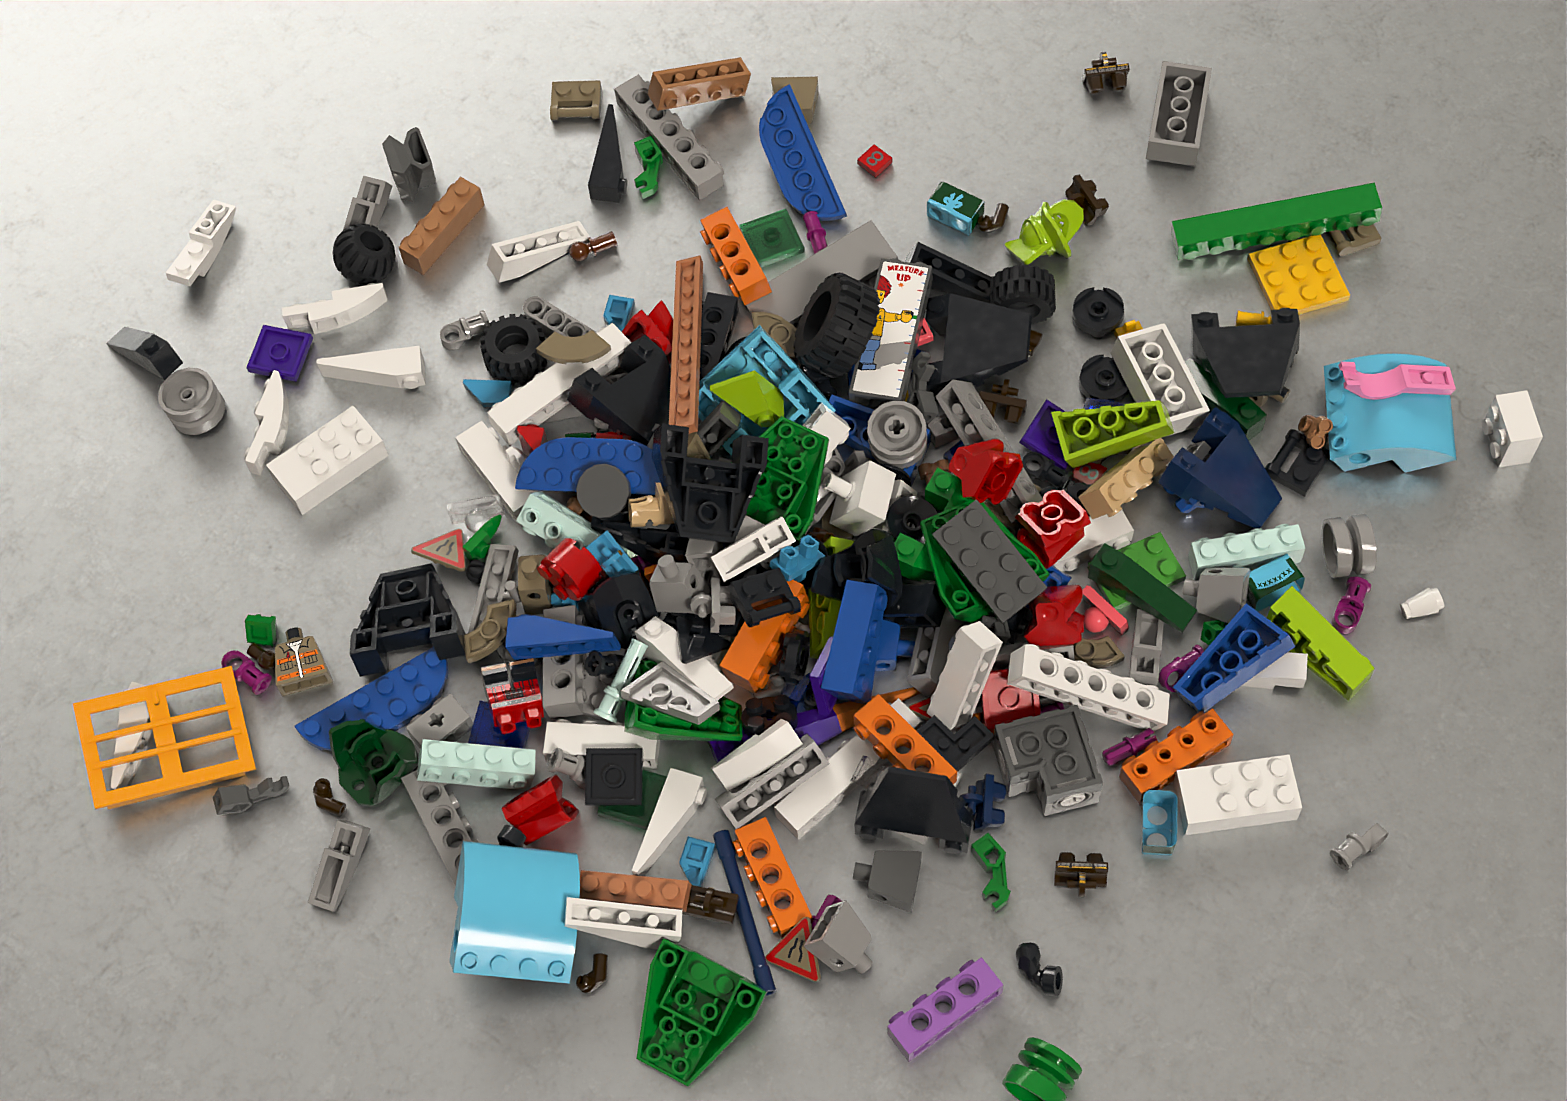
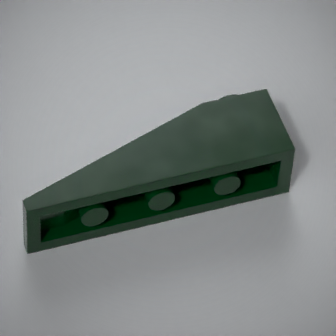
(1242, 409)
(1139, 587)

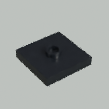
(614, 777)

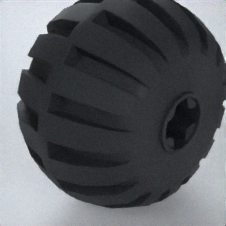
(364, 254)

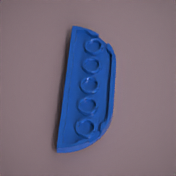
(797, 158)
(563, 461)
(385, 702)

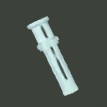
(612, 699)

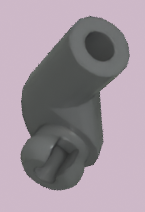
(776, 687)

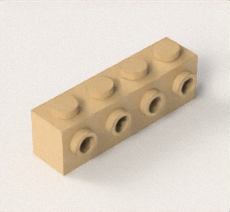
(1125, 478)

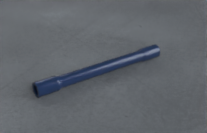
(760, 968)

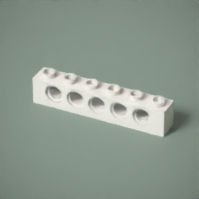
(1088, 687)

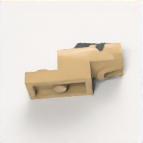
(650, 511)

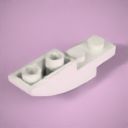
(205, 243)
(345, 308)
(273, 418)

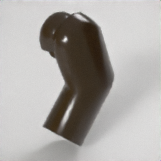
(994, 222)
(265, 658)
(324, 798)
(595, 978)

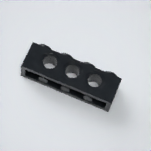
(725, 311)

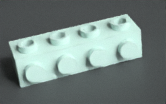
(555, 522)
(1247, 549)
(476, 765)

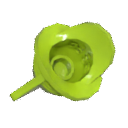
(1042, 233)

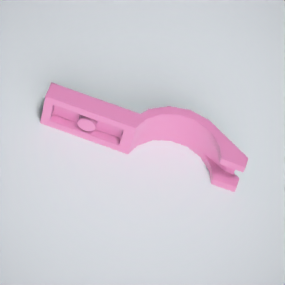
(1402, 379)

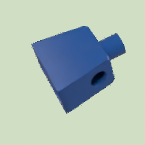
(891, 647)

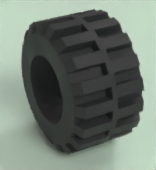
(1025, 290)
(510, 332)

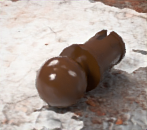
(580, 251)

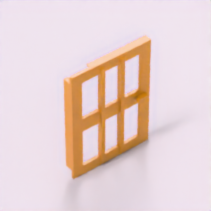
(166, 747)

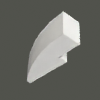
(753, 548)
(1286, 671)
(757, 755)

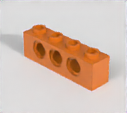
(735, 255)
(880, 714)
(760, 836)

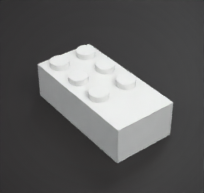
(1158, 372)
(327, 460)
(1237, 794)

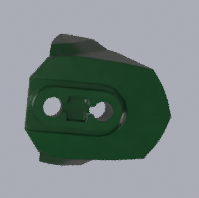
(361, 750)

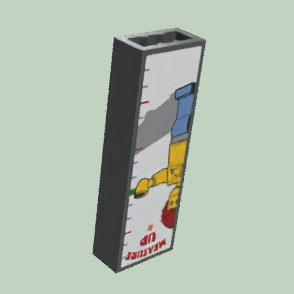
(886, 363)

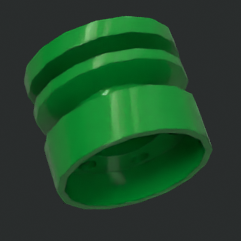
(1044, 1073)

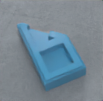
(618, 311)
(488, 391)
(696, 860)

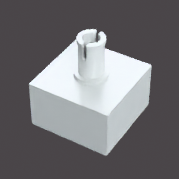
(860, 497)

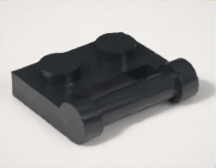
(1304, 468)
(761, 590)

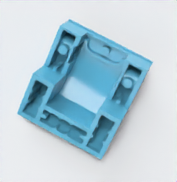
(768, 359)
(1404, 428)
(514, 912)

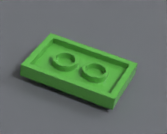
(1153, 556)

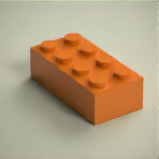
(760, 646)

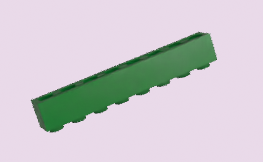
(1276, 221)

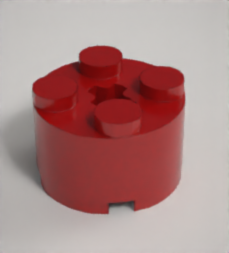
(570, 570)

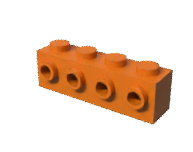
(1180, 750)

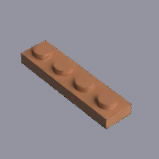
(635, 890)

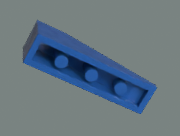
(546, 637)

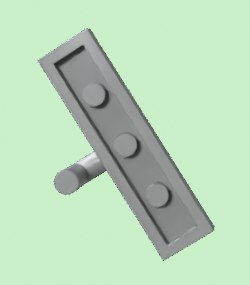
(496, 581)

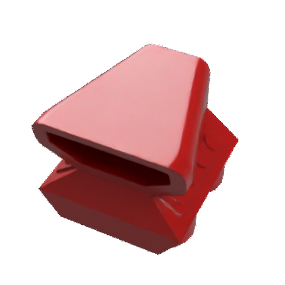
(656, 326)
(986, 470)
(1052, 526)
(1054, 617)
(540, 809)

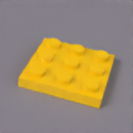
(1299, 275)

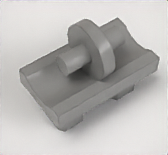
(705, 604)

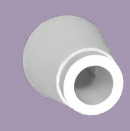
(1422, 604)

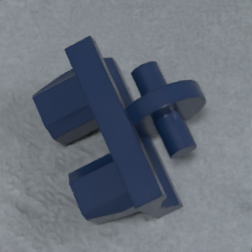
(981, 799)

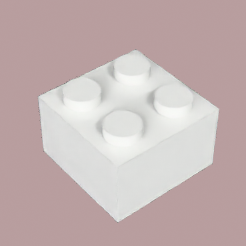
(1512, 429)

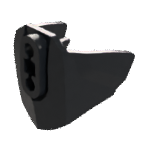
(868, 560)
(620, 605)

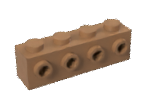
(699, 83)
(441, 225)

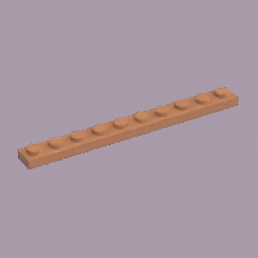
(686, 344)

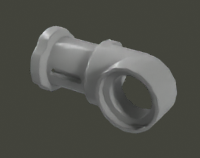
(465, 329)
(568, 765)
(1357, 845)

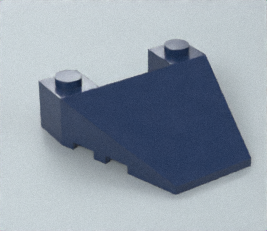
(1230, 477)

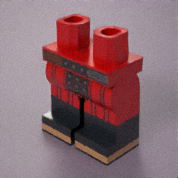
(515, 704)

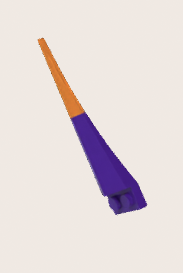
(817, 726)

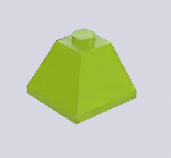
(752, 397)

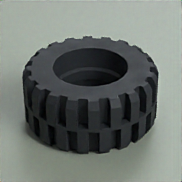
(836, 325)

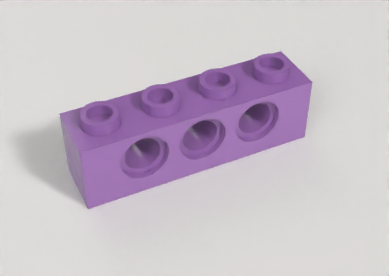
(913, 1041)

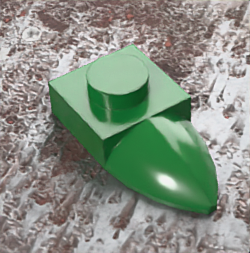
(479, 543)

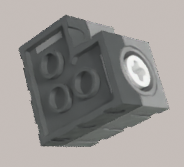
(1051, 757)

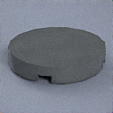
(603, 491)

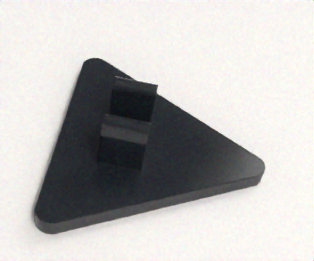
(697, 641)

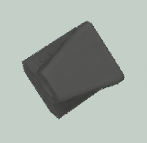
(409, 164)

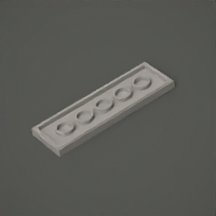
(854, 255)

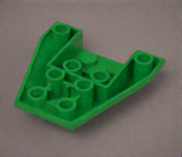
(791, 476)
(952, 586)
(656, 725)
(692, 1011)

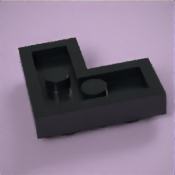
(957, 747)

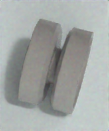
(191, 401)
(897, 434)
(1349, 545)

